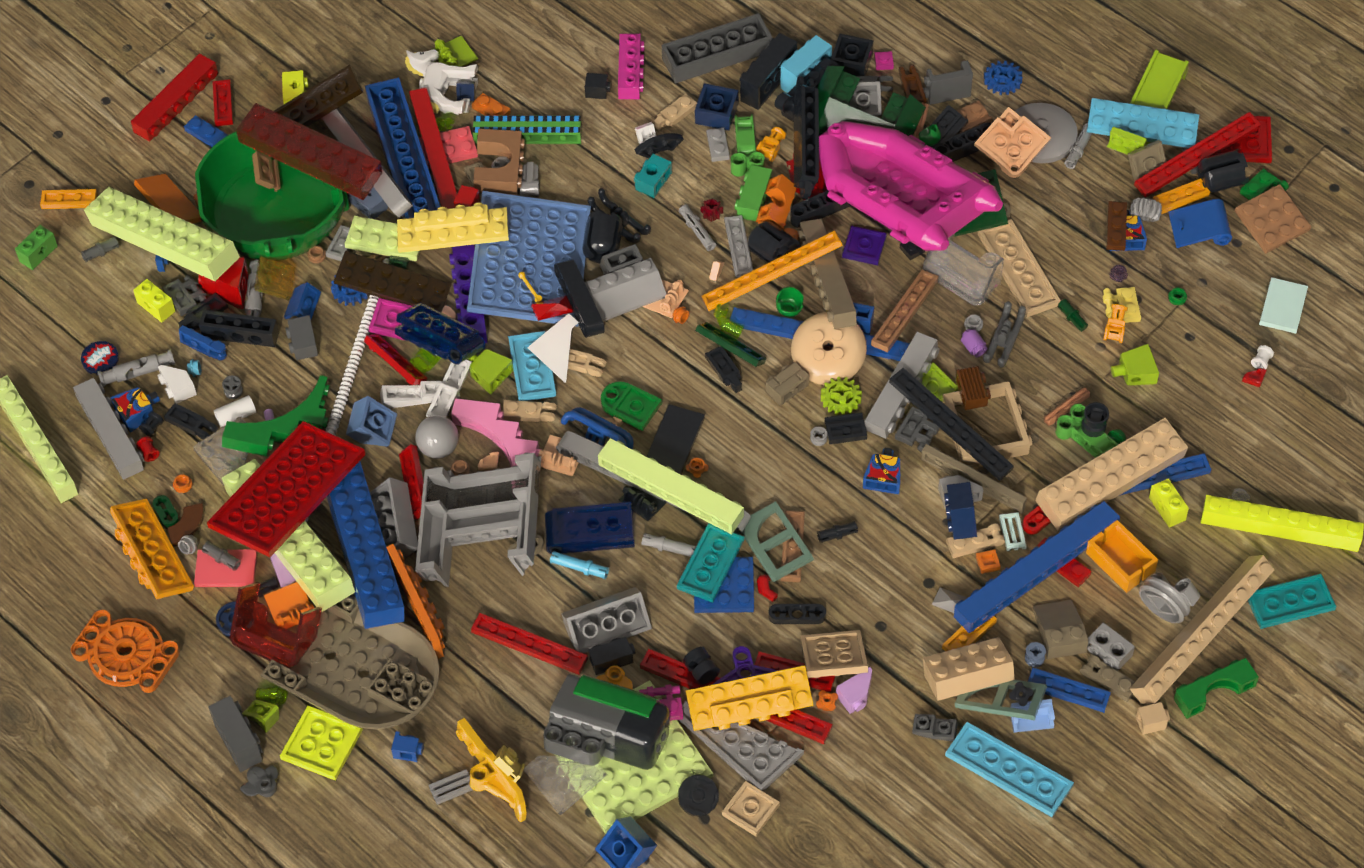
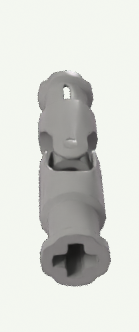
(253, 305)
(150, 364)

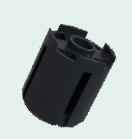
(1223, 171)
(601, 235)
(771, 242)

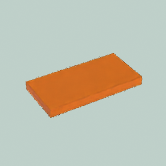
(168, 197)

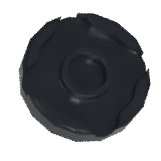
(698, 795)

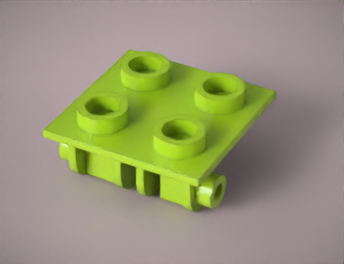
(455, 52)

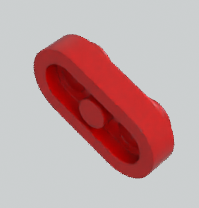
(1037, 519)

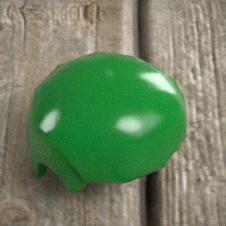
(930, 135)
(789, 301)

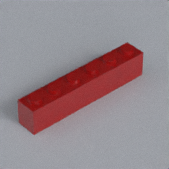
(174, 97)

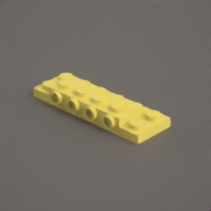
(452, 227)

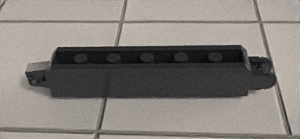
(806, 136)

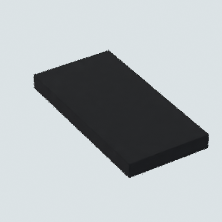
(676, 437)

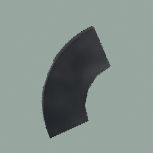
(659, 143)

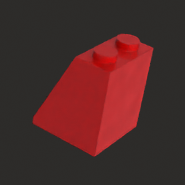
(230, 285)

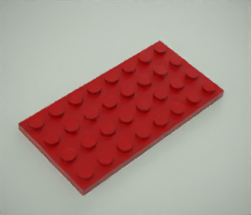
(286, 489)

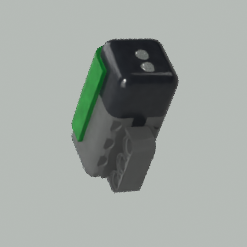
(606, 720)

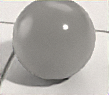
(436, 436)

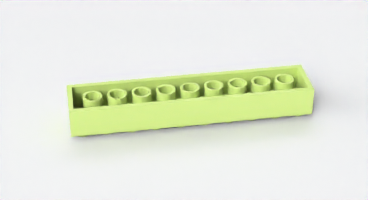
(162, 233)
(303, 554)

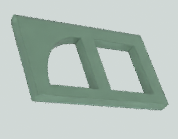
(751, 536)
(997, 708)

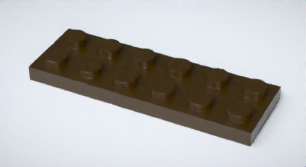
(322, 97)
(390, 282)

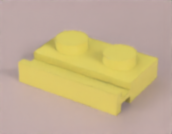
(508, 762)

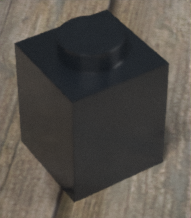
(597, 86)

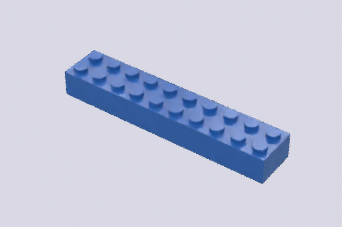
(401, 144)
(365, 551)

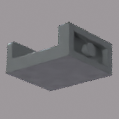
(948, 85)

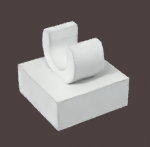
(645, 132)

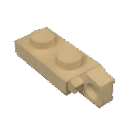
(675, 112)

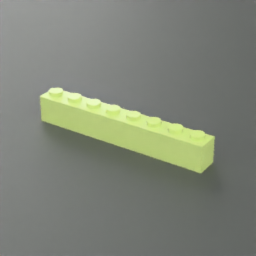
(36, 441)
(671, 486)

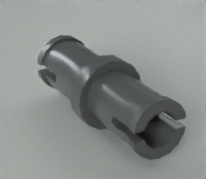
(99, 249)
(221, 555)

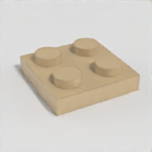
(750, 808)

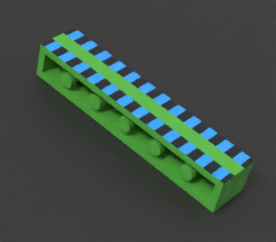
(534, 128)

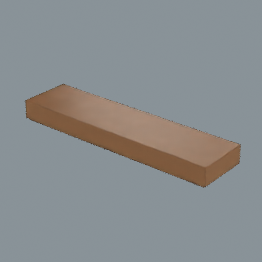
(790, 548)

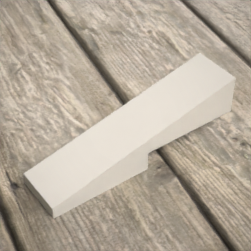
(449, 389)
(408, 395)

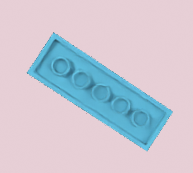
(1152, 123)
(1009, 769)

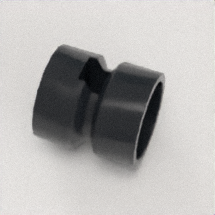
(1095, 419)
(700, 664)

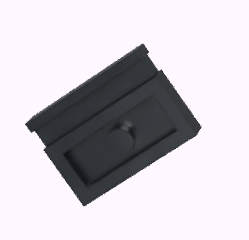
(950, 123)
(845, 428)

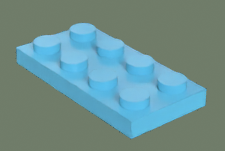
(531, 375)

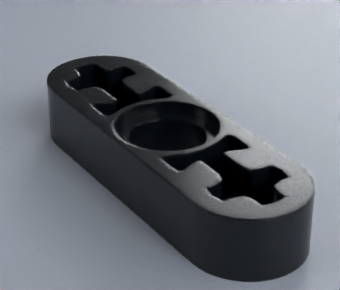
(782, 619)

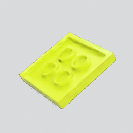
(320, 743)

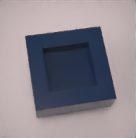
(465, 90)

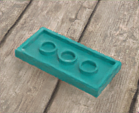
(710, 563)
(1291, 601)

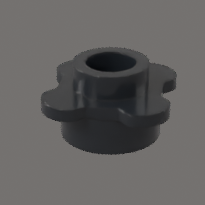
(1014, 695)

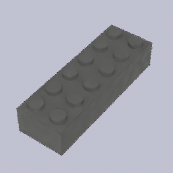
(716, 48)

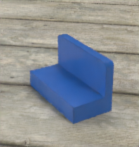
(303, 301)

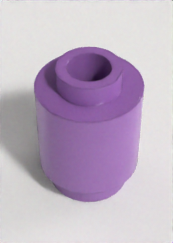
(974, 343)

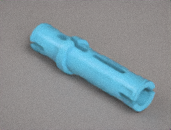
(586, 567)

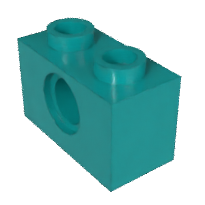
(653, 175)

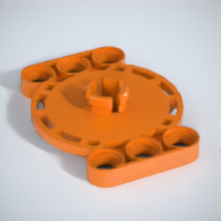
(125, 636)

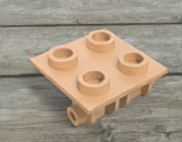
(674, 296)
(554, 461)

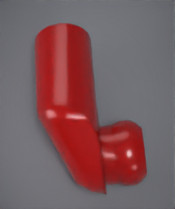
(763, 588)

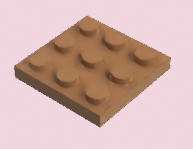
(1272, 219)

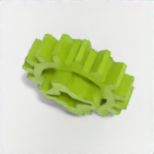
(841, 395)

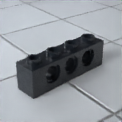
(239, 328)

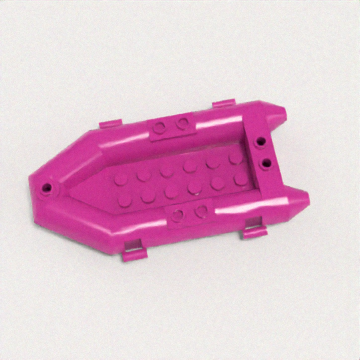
(902, 183)

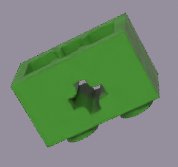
(36, 247)

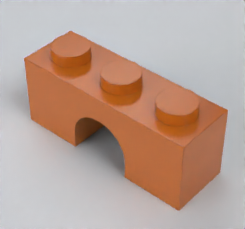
(782, 193)

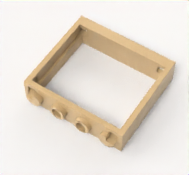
(1007, 450)

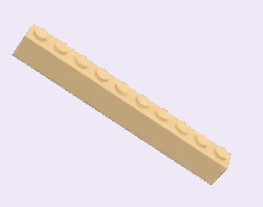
(1201, 629)

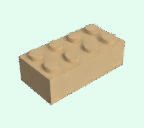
(968, 668)

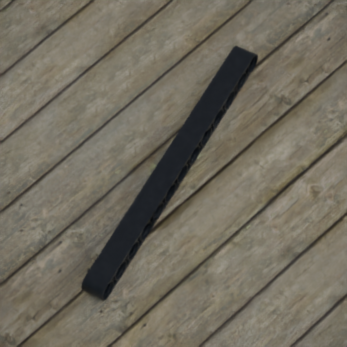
(822, 206)

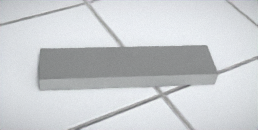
(738, 245)

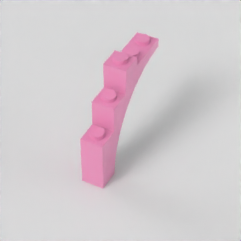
(489, 421)

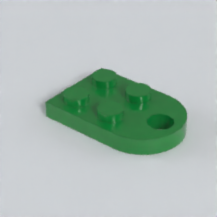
(630, 405)

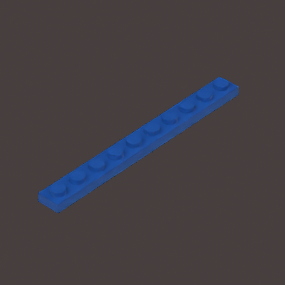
(787, 327)

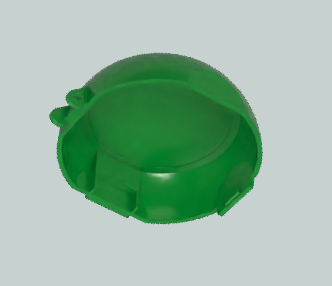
(258, 217)

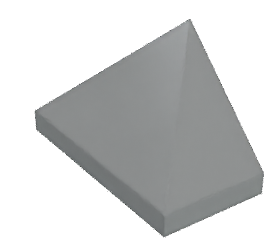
(947, 600)

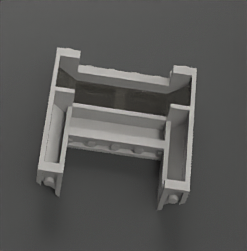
(477, 510)

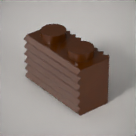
(972, 388)

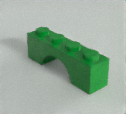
(1237, 677)

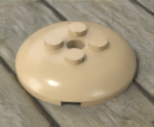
(822, 365)

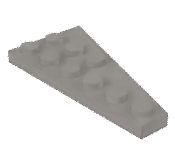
(747, 751)

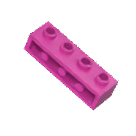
(630, 66)

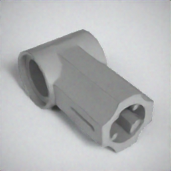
(530, 180)

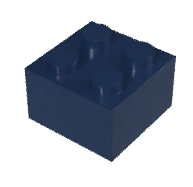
(716, 106)
(960, 510)

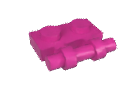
(673, 704)

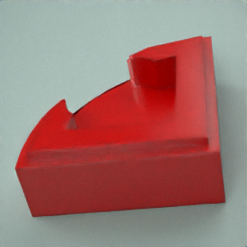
(1255, 377)

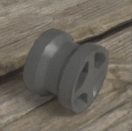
(228, 384)

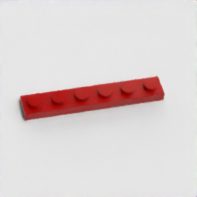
(529, 643)

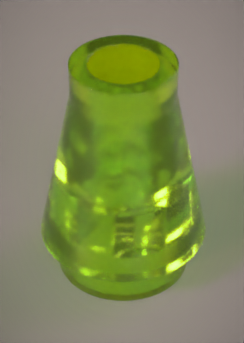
(273, 695)

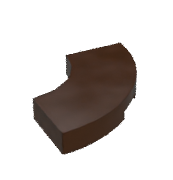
(188, 524)

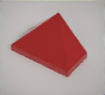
(552, 308)

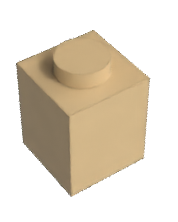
(1152, 718)

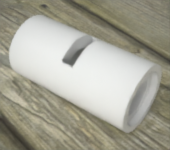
(230, 412)

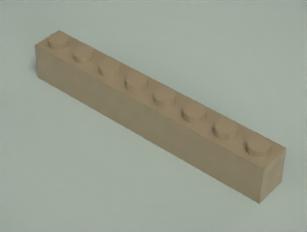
(829, 279)

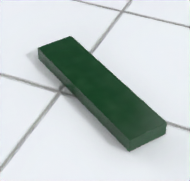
(731, 344)

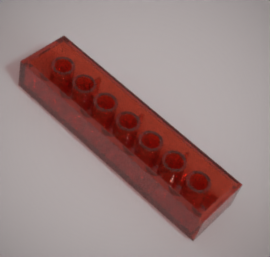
(309, 151)

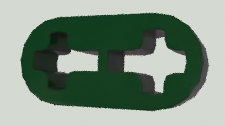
(162, 513)

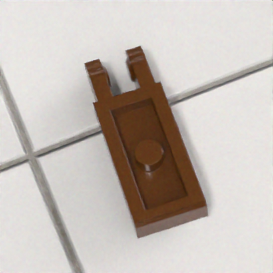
(912, 84)

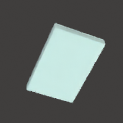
(1283, 305)

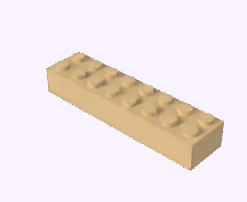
(1111, 473)

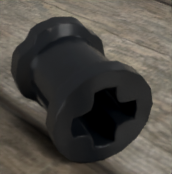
(151, 424)

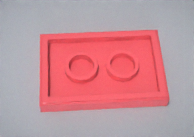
(212, 574)

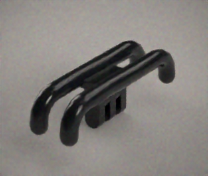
(623, 215)

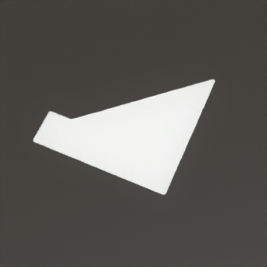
(554, 346)

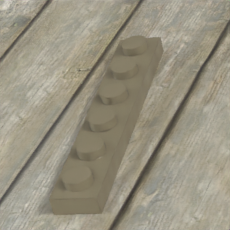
(990, 487)

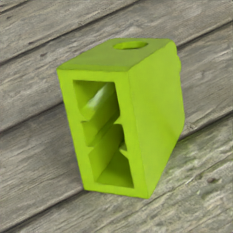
(1137, 367)
(490, 369)

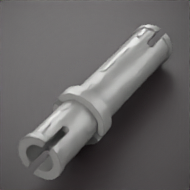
(1077, 150)
(687, 213)
(662, 543)

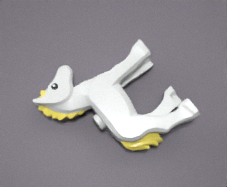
(438, 79)

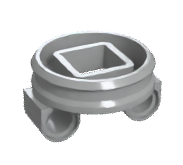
(1167, 601)

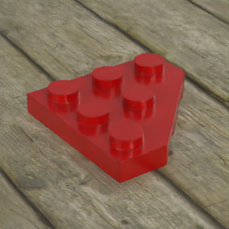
(1257, 145)

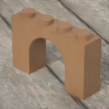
(500, 143)

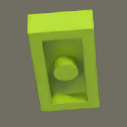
(263, 713)

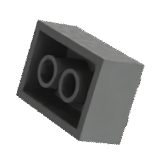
(236, 733)

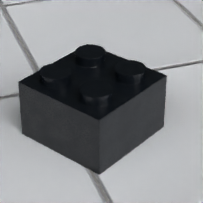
(853, 54)

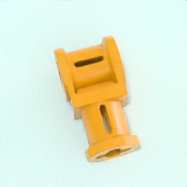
(771, 145)
(1115, 327)

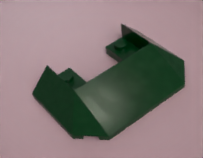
(837, 91)

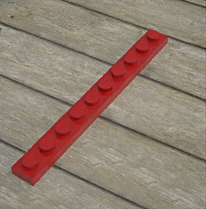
(678, 673)

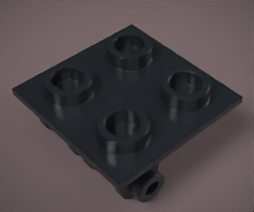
(642, 503)

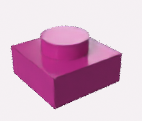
(883, 60)

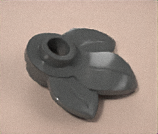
(261, 781)

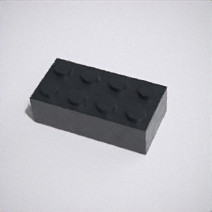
(765, 73)

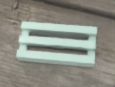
(1014, 545)

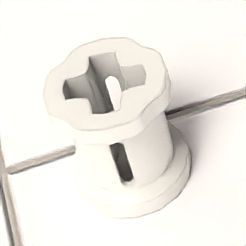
(1262, 357)

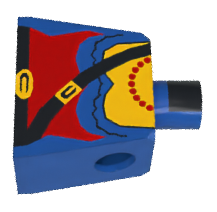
(1135, 234)
(134, 407)
(883, 473)

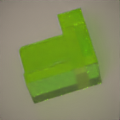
(424, 360)

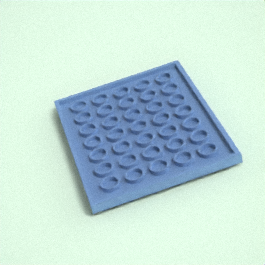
(539, 237)

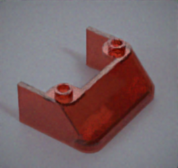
(258, 636)

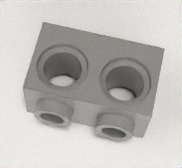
(1113, 644)

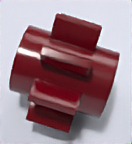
(711, 210)

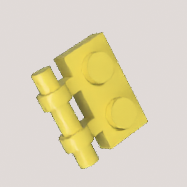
(1125, 297)

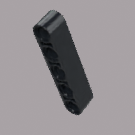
(579, 298)

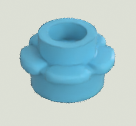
(194, 368)

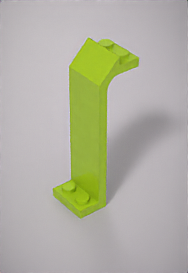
(1155, 91)

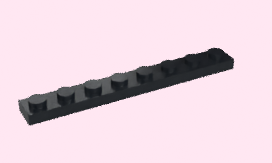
(951, 424)

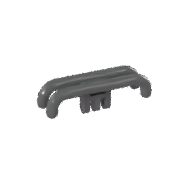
(1004, 336)

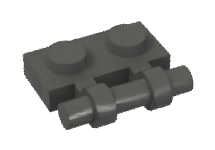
(181, 298)
(913, 425)

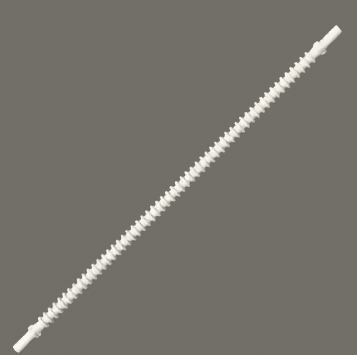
(353, 362)

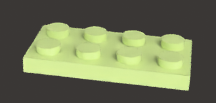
(376, 237)

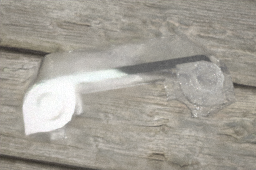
(965, 273)

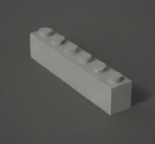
(891, 402)
(109, 430)

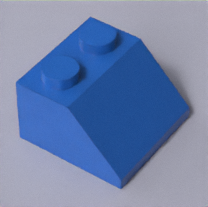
(625, 844)

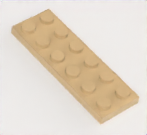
(1020, 269)

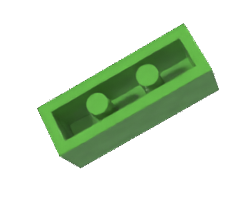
(753, 192)

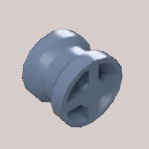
(1035, 659)

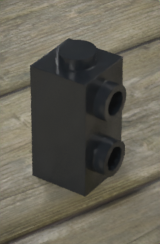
(614, 653)

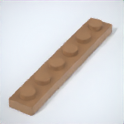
(904, 311)

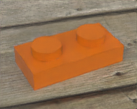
(489, 106)

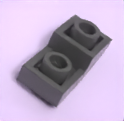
(930, 727)

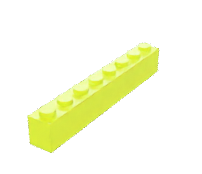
(1282, 523)

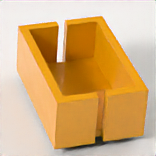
(1121, 556)

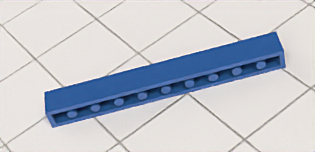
(1034, 568)

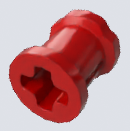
(146, 446)

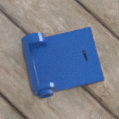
(1201, 223)

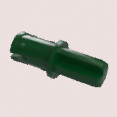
(1072, 314)

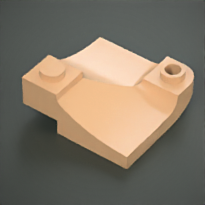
(1012, 142)

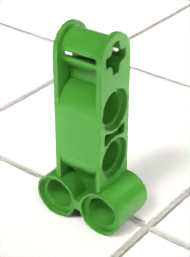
(746, 148)
(1094, 445)

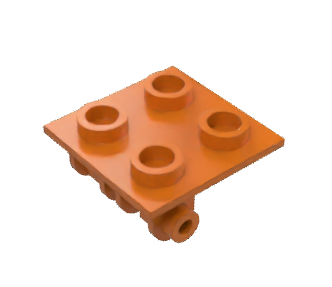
(288, 604)

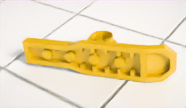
(493, 778)

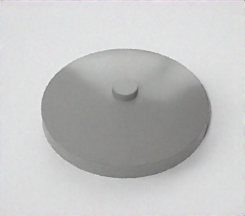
(1056, 124)

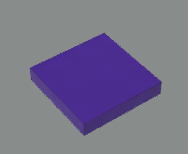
(864, 245)

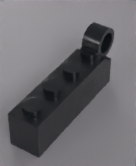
(785, 101)

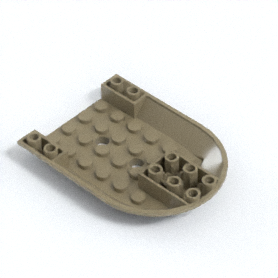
(398, 661)

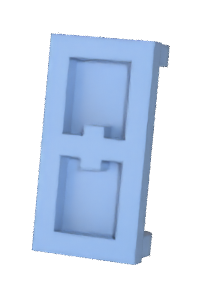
(1043, 720)

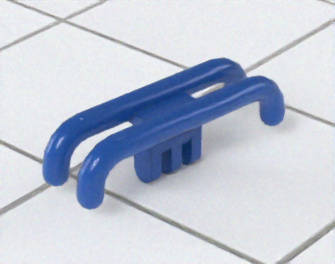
(598, 427)

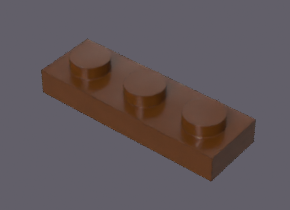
(1116, 225)

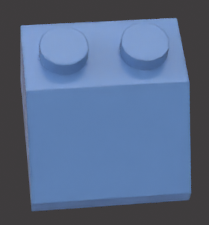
(371, 422)

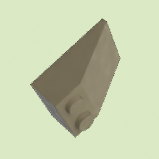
(1061, 629)

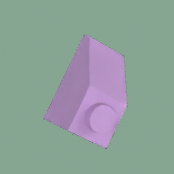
(855, 691)

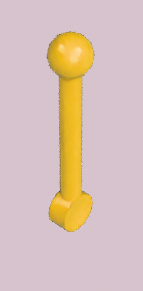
(538, 298)

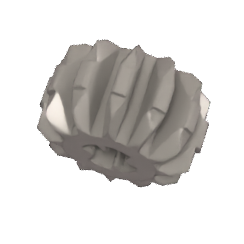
(1146, 209)

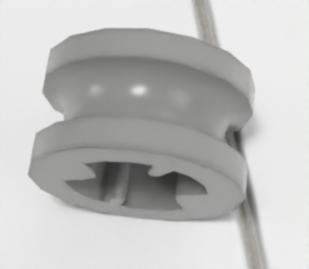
(818, 441)

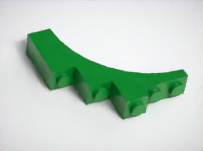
(260, 436)

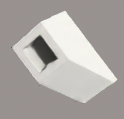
(177, 382)

